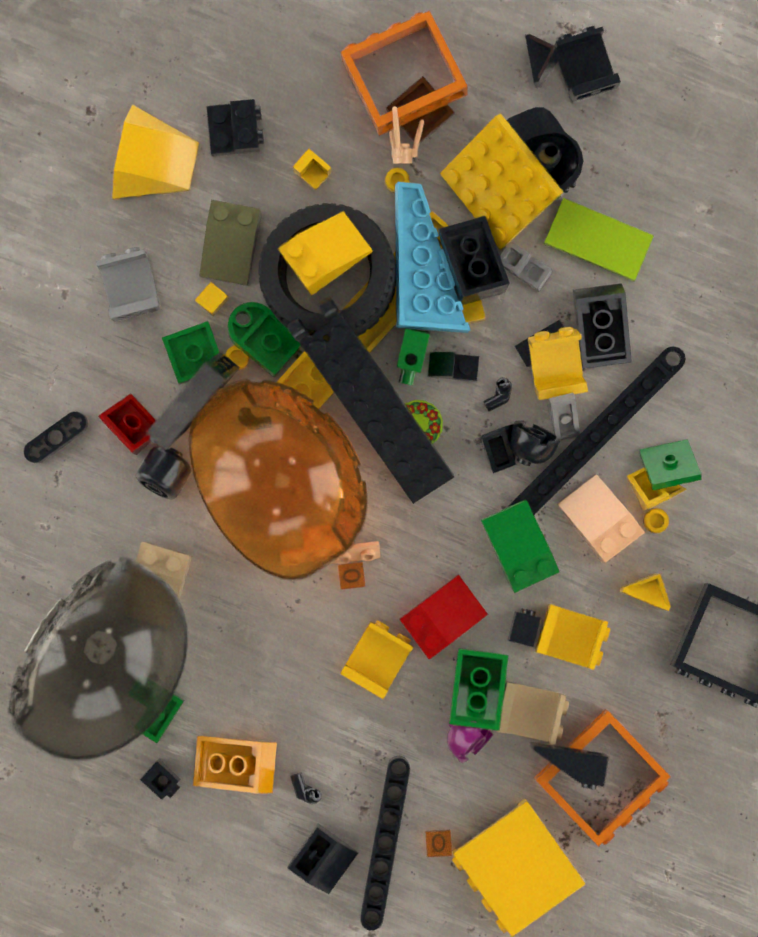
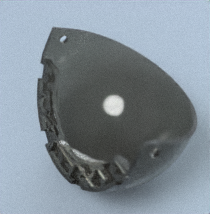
(101, 663)

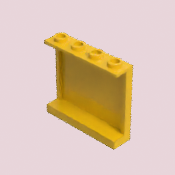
(517, 869)

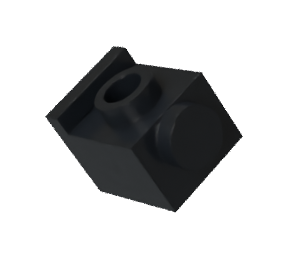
(152, 776)

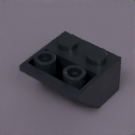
(322, 859)

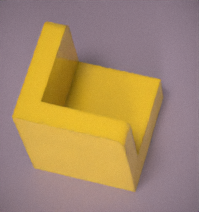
(312, 169)

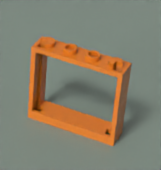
(421, 105)
(638, 802)

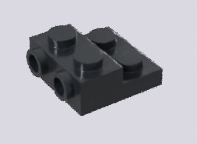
(234, 128)

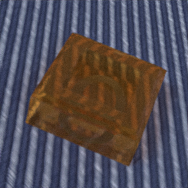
(351, 575)
(438, 843)

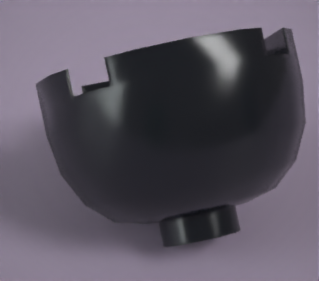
(532, 444)

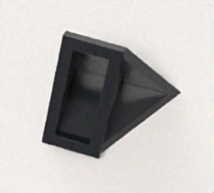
(542, 58)
(497, 448)

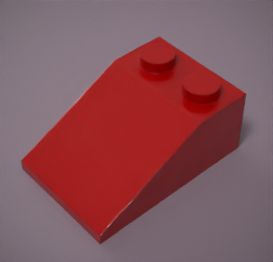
(443, 617)

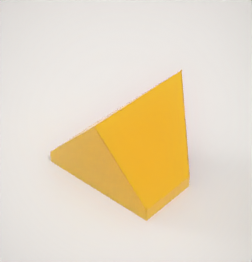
(646, 496)
(649, 590)

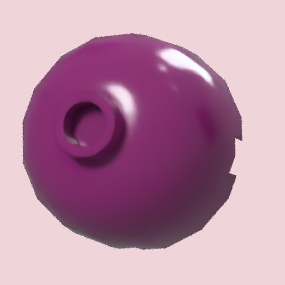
(465, 740)

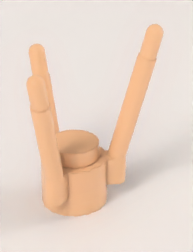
(401, 151)

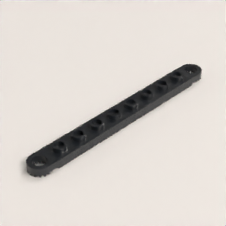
(600, 431)

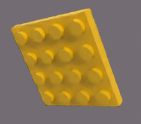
(501, 181)

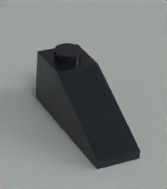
(581, 765)

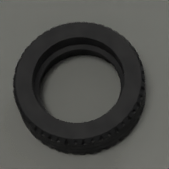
(361, 314)

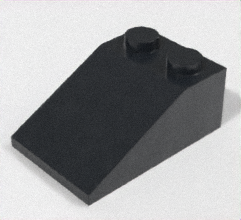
(473, 260)
(602, 325)

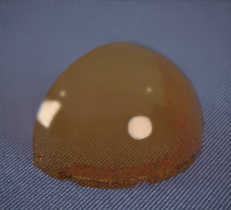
(277, 477)

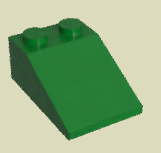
(520, 546)
(478, 689)

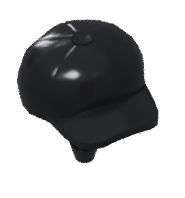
(550, 145)

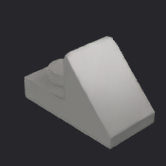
(564, 416)

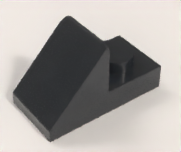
(453, 366)

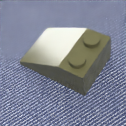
(230, 242)

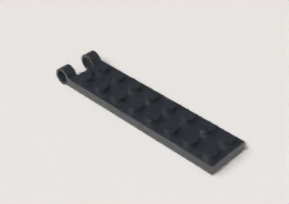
(373, 403)

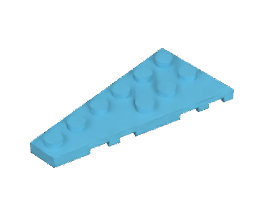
(423, 275)

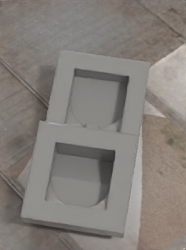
(524, 266)

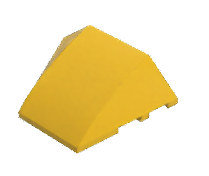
(152, 157)

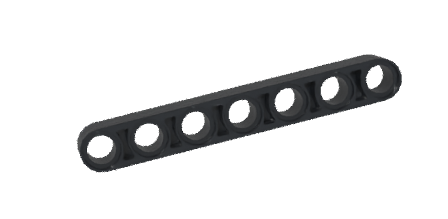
(385, 854)

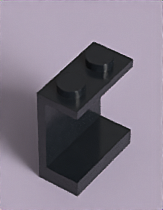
(586, 64)

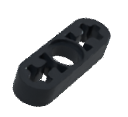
(54, 448)

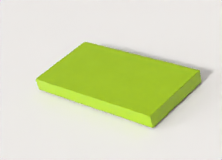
(598, 239)

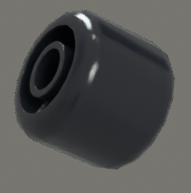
(164, 472)

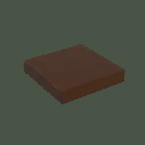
(432, 120)

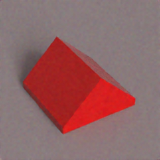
(129, 423)

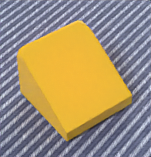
(212, 299)
(474, 312)

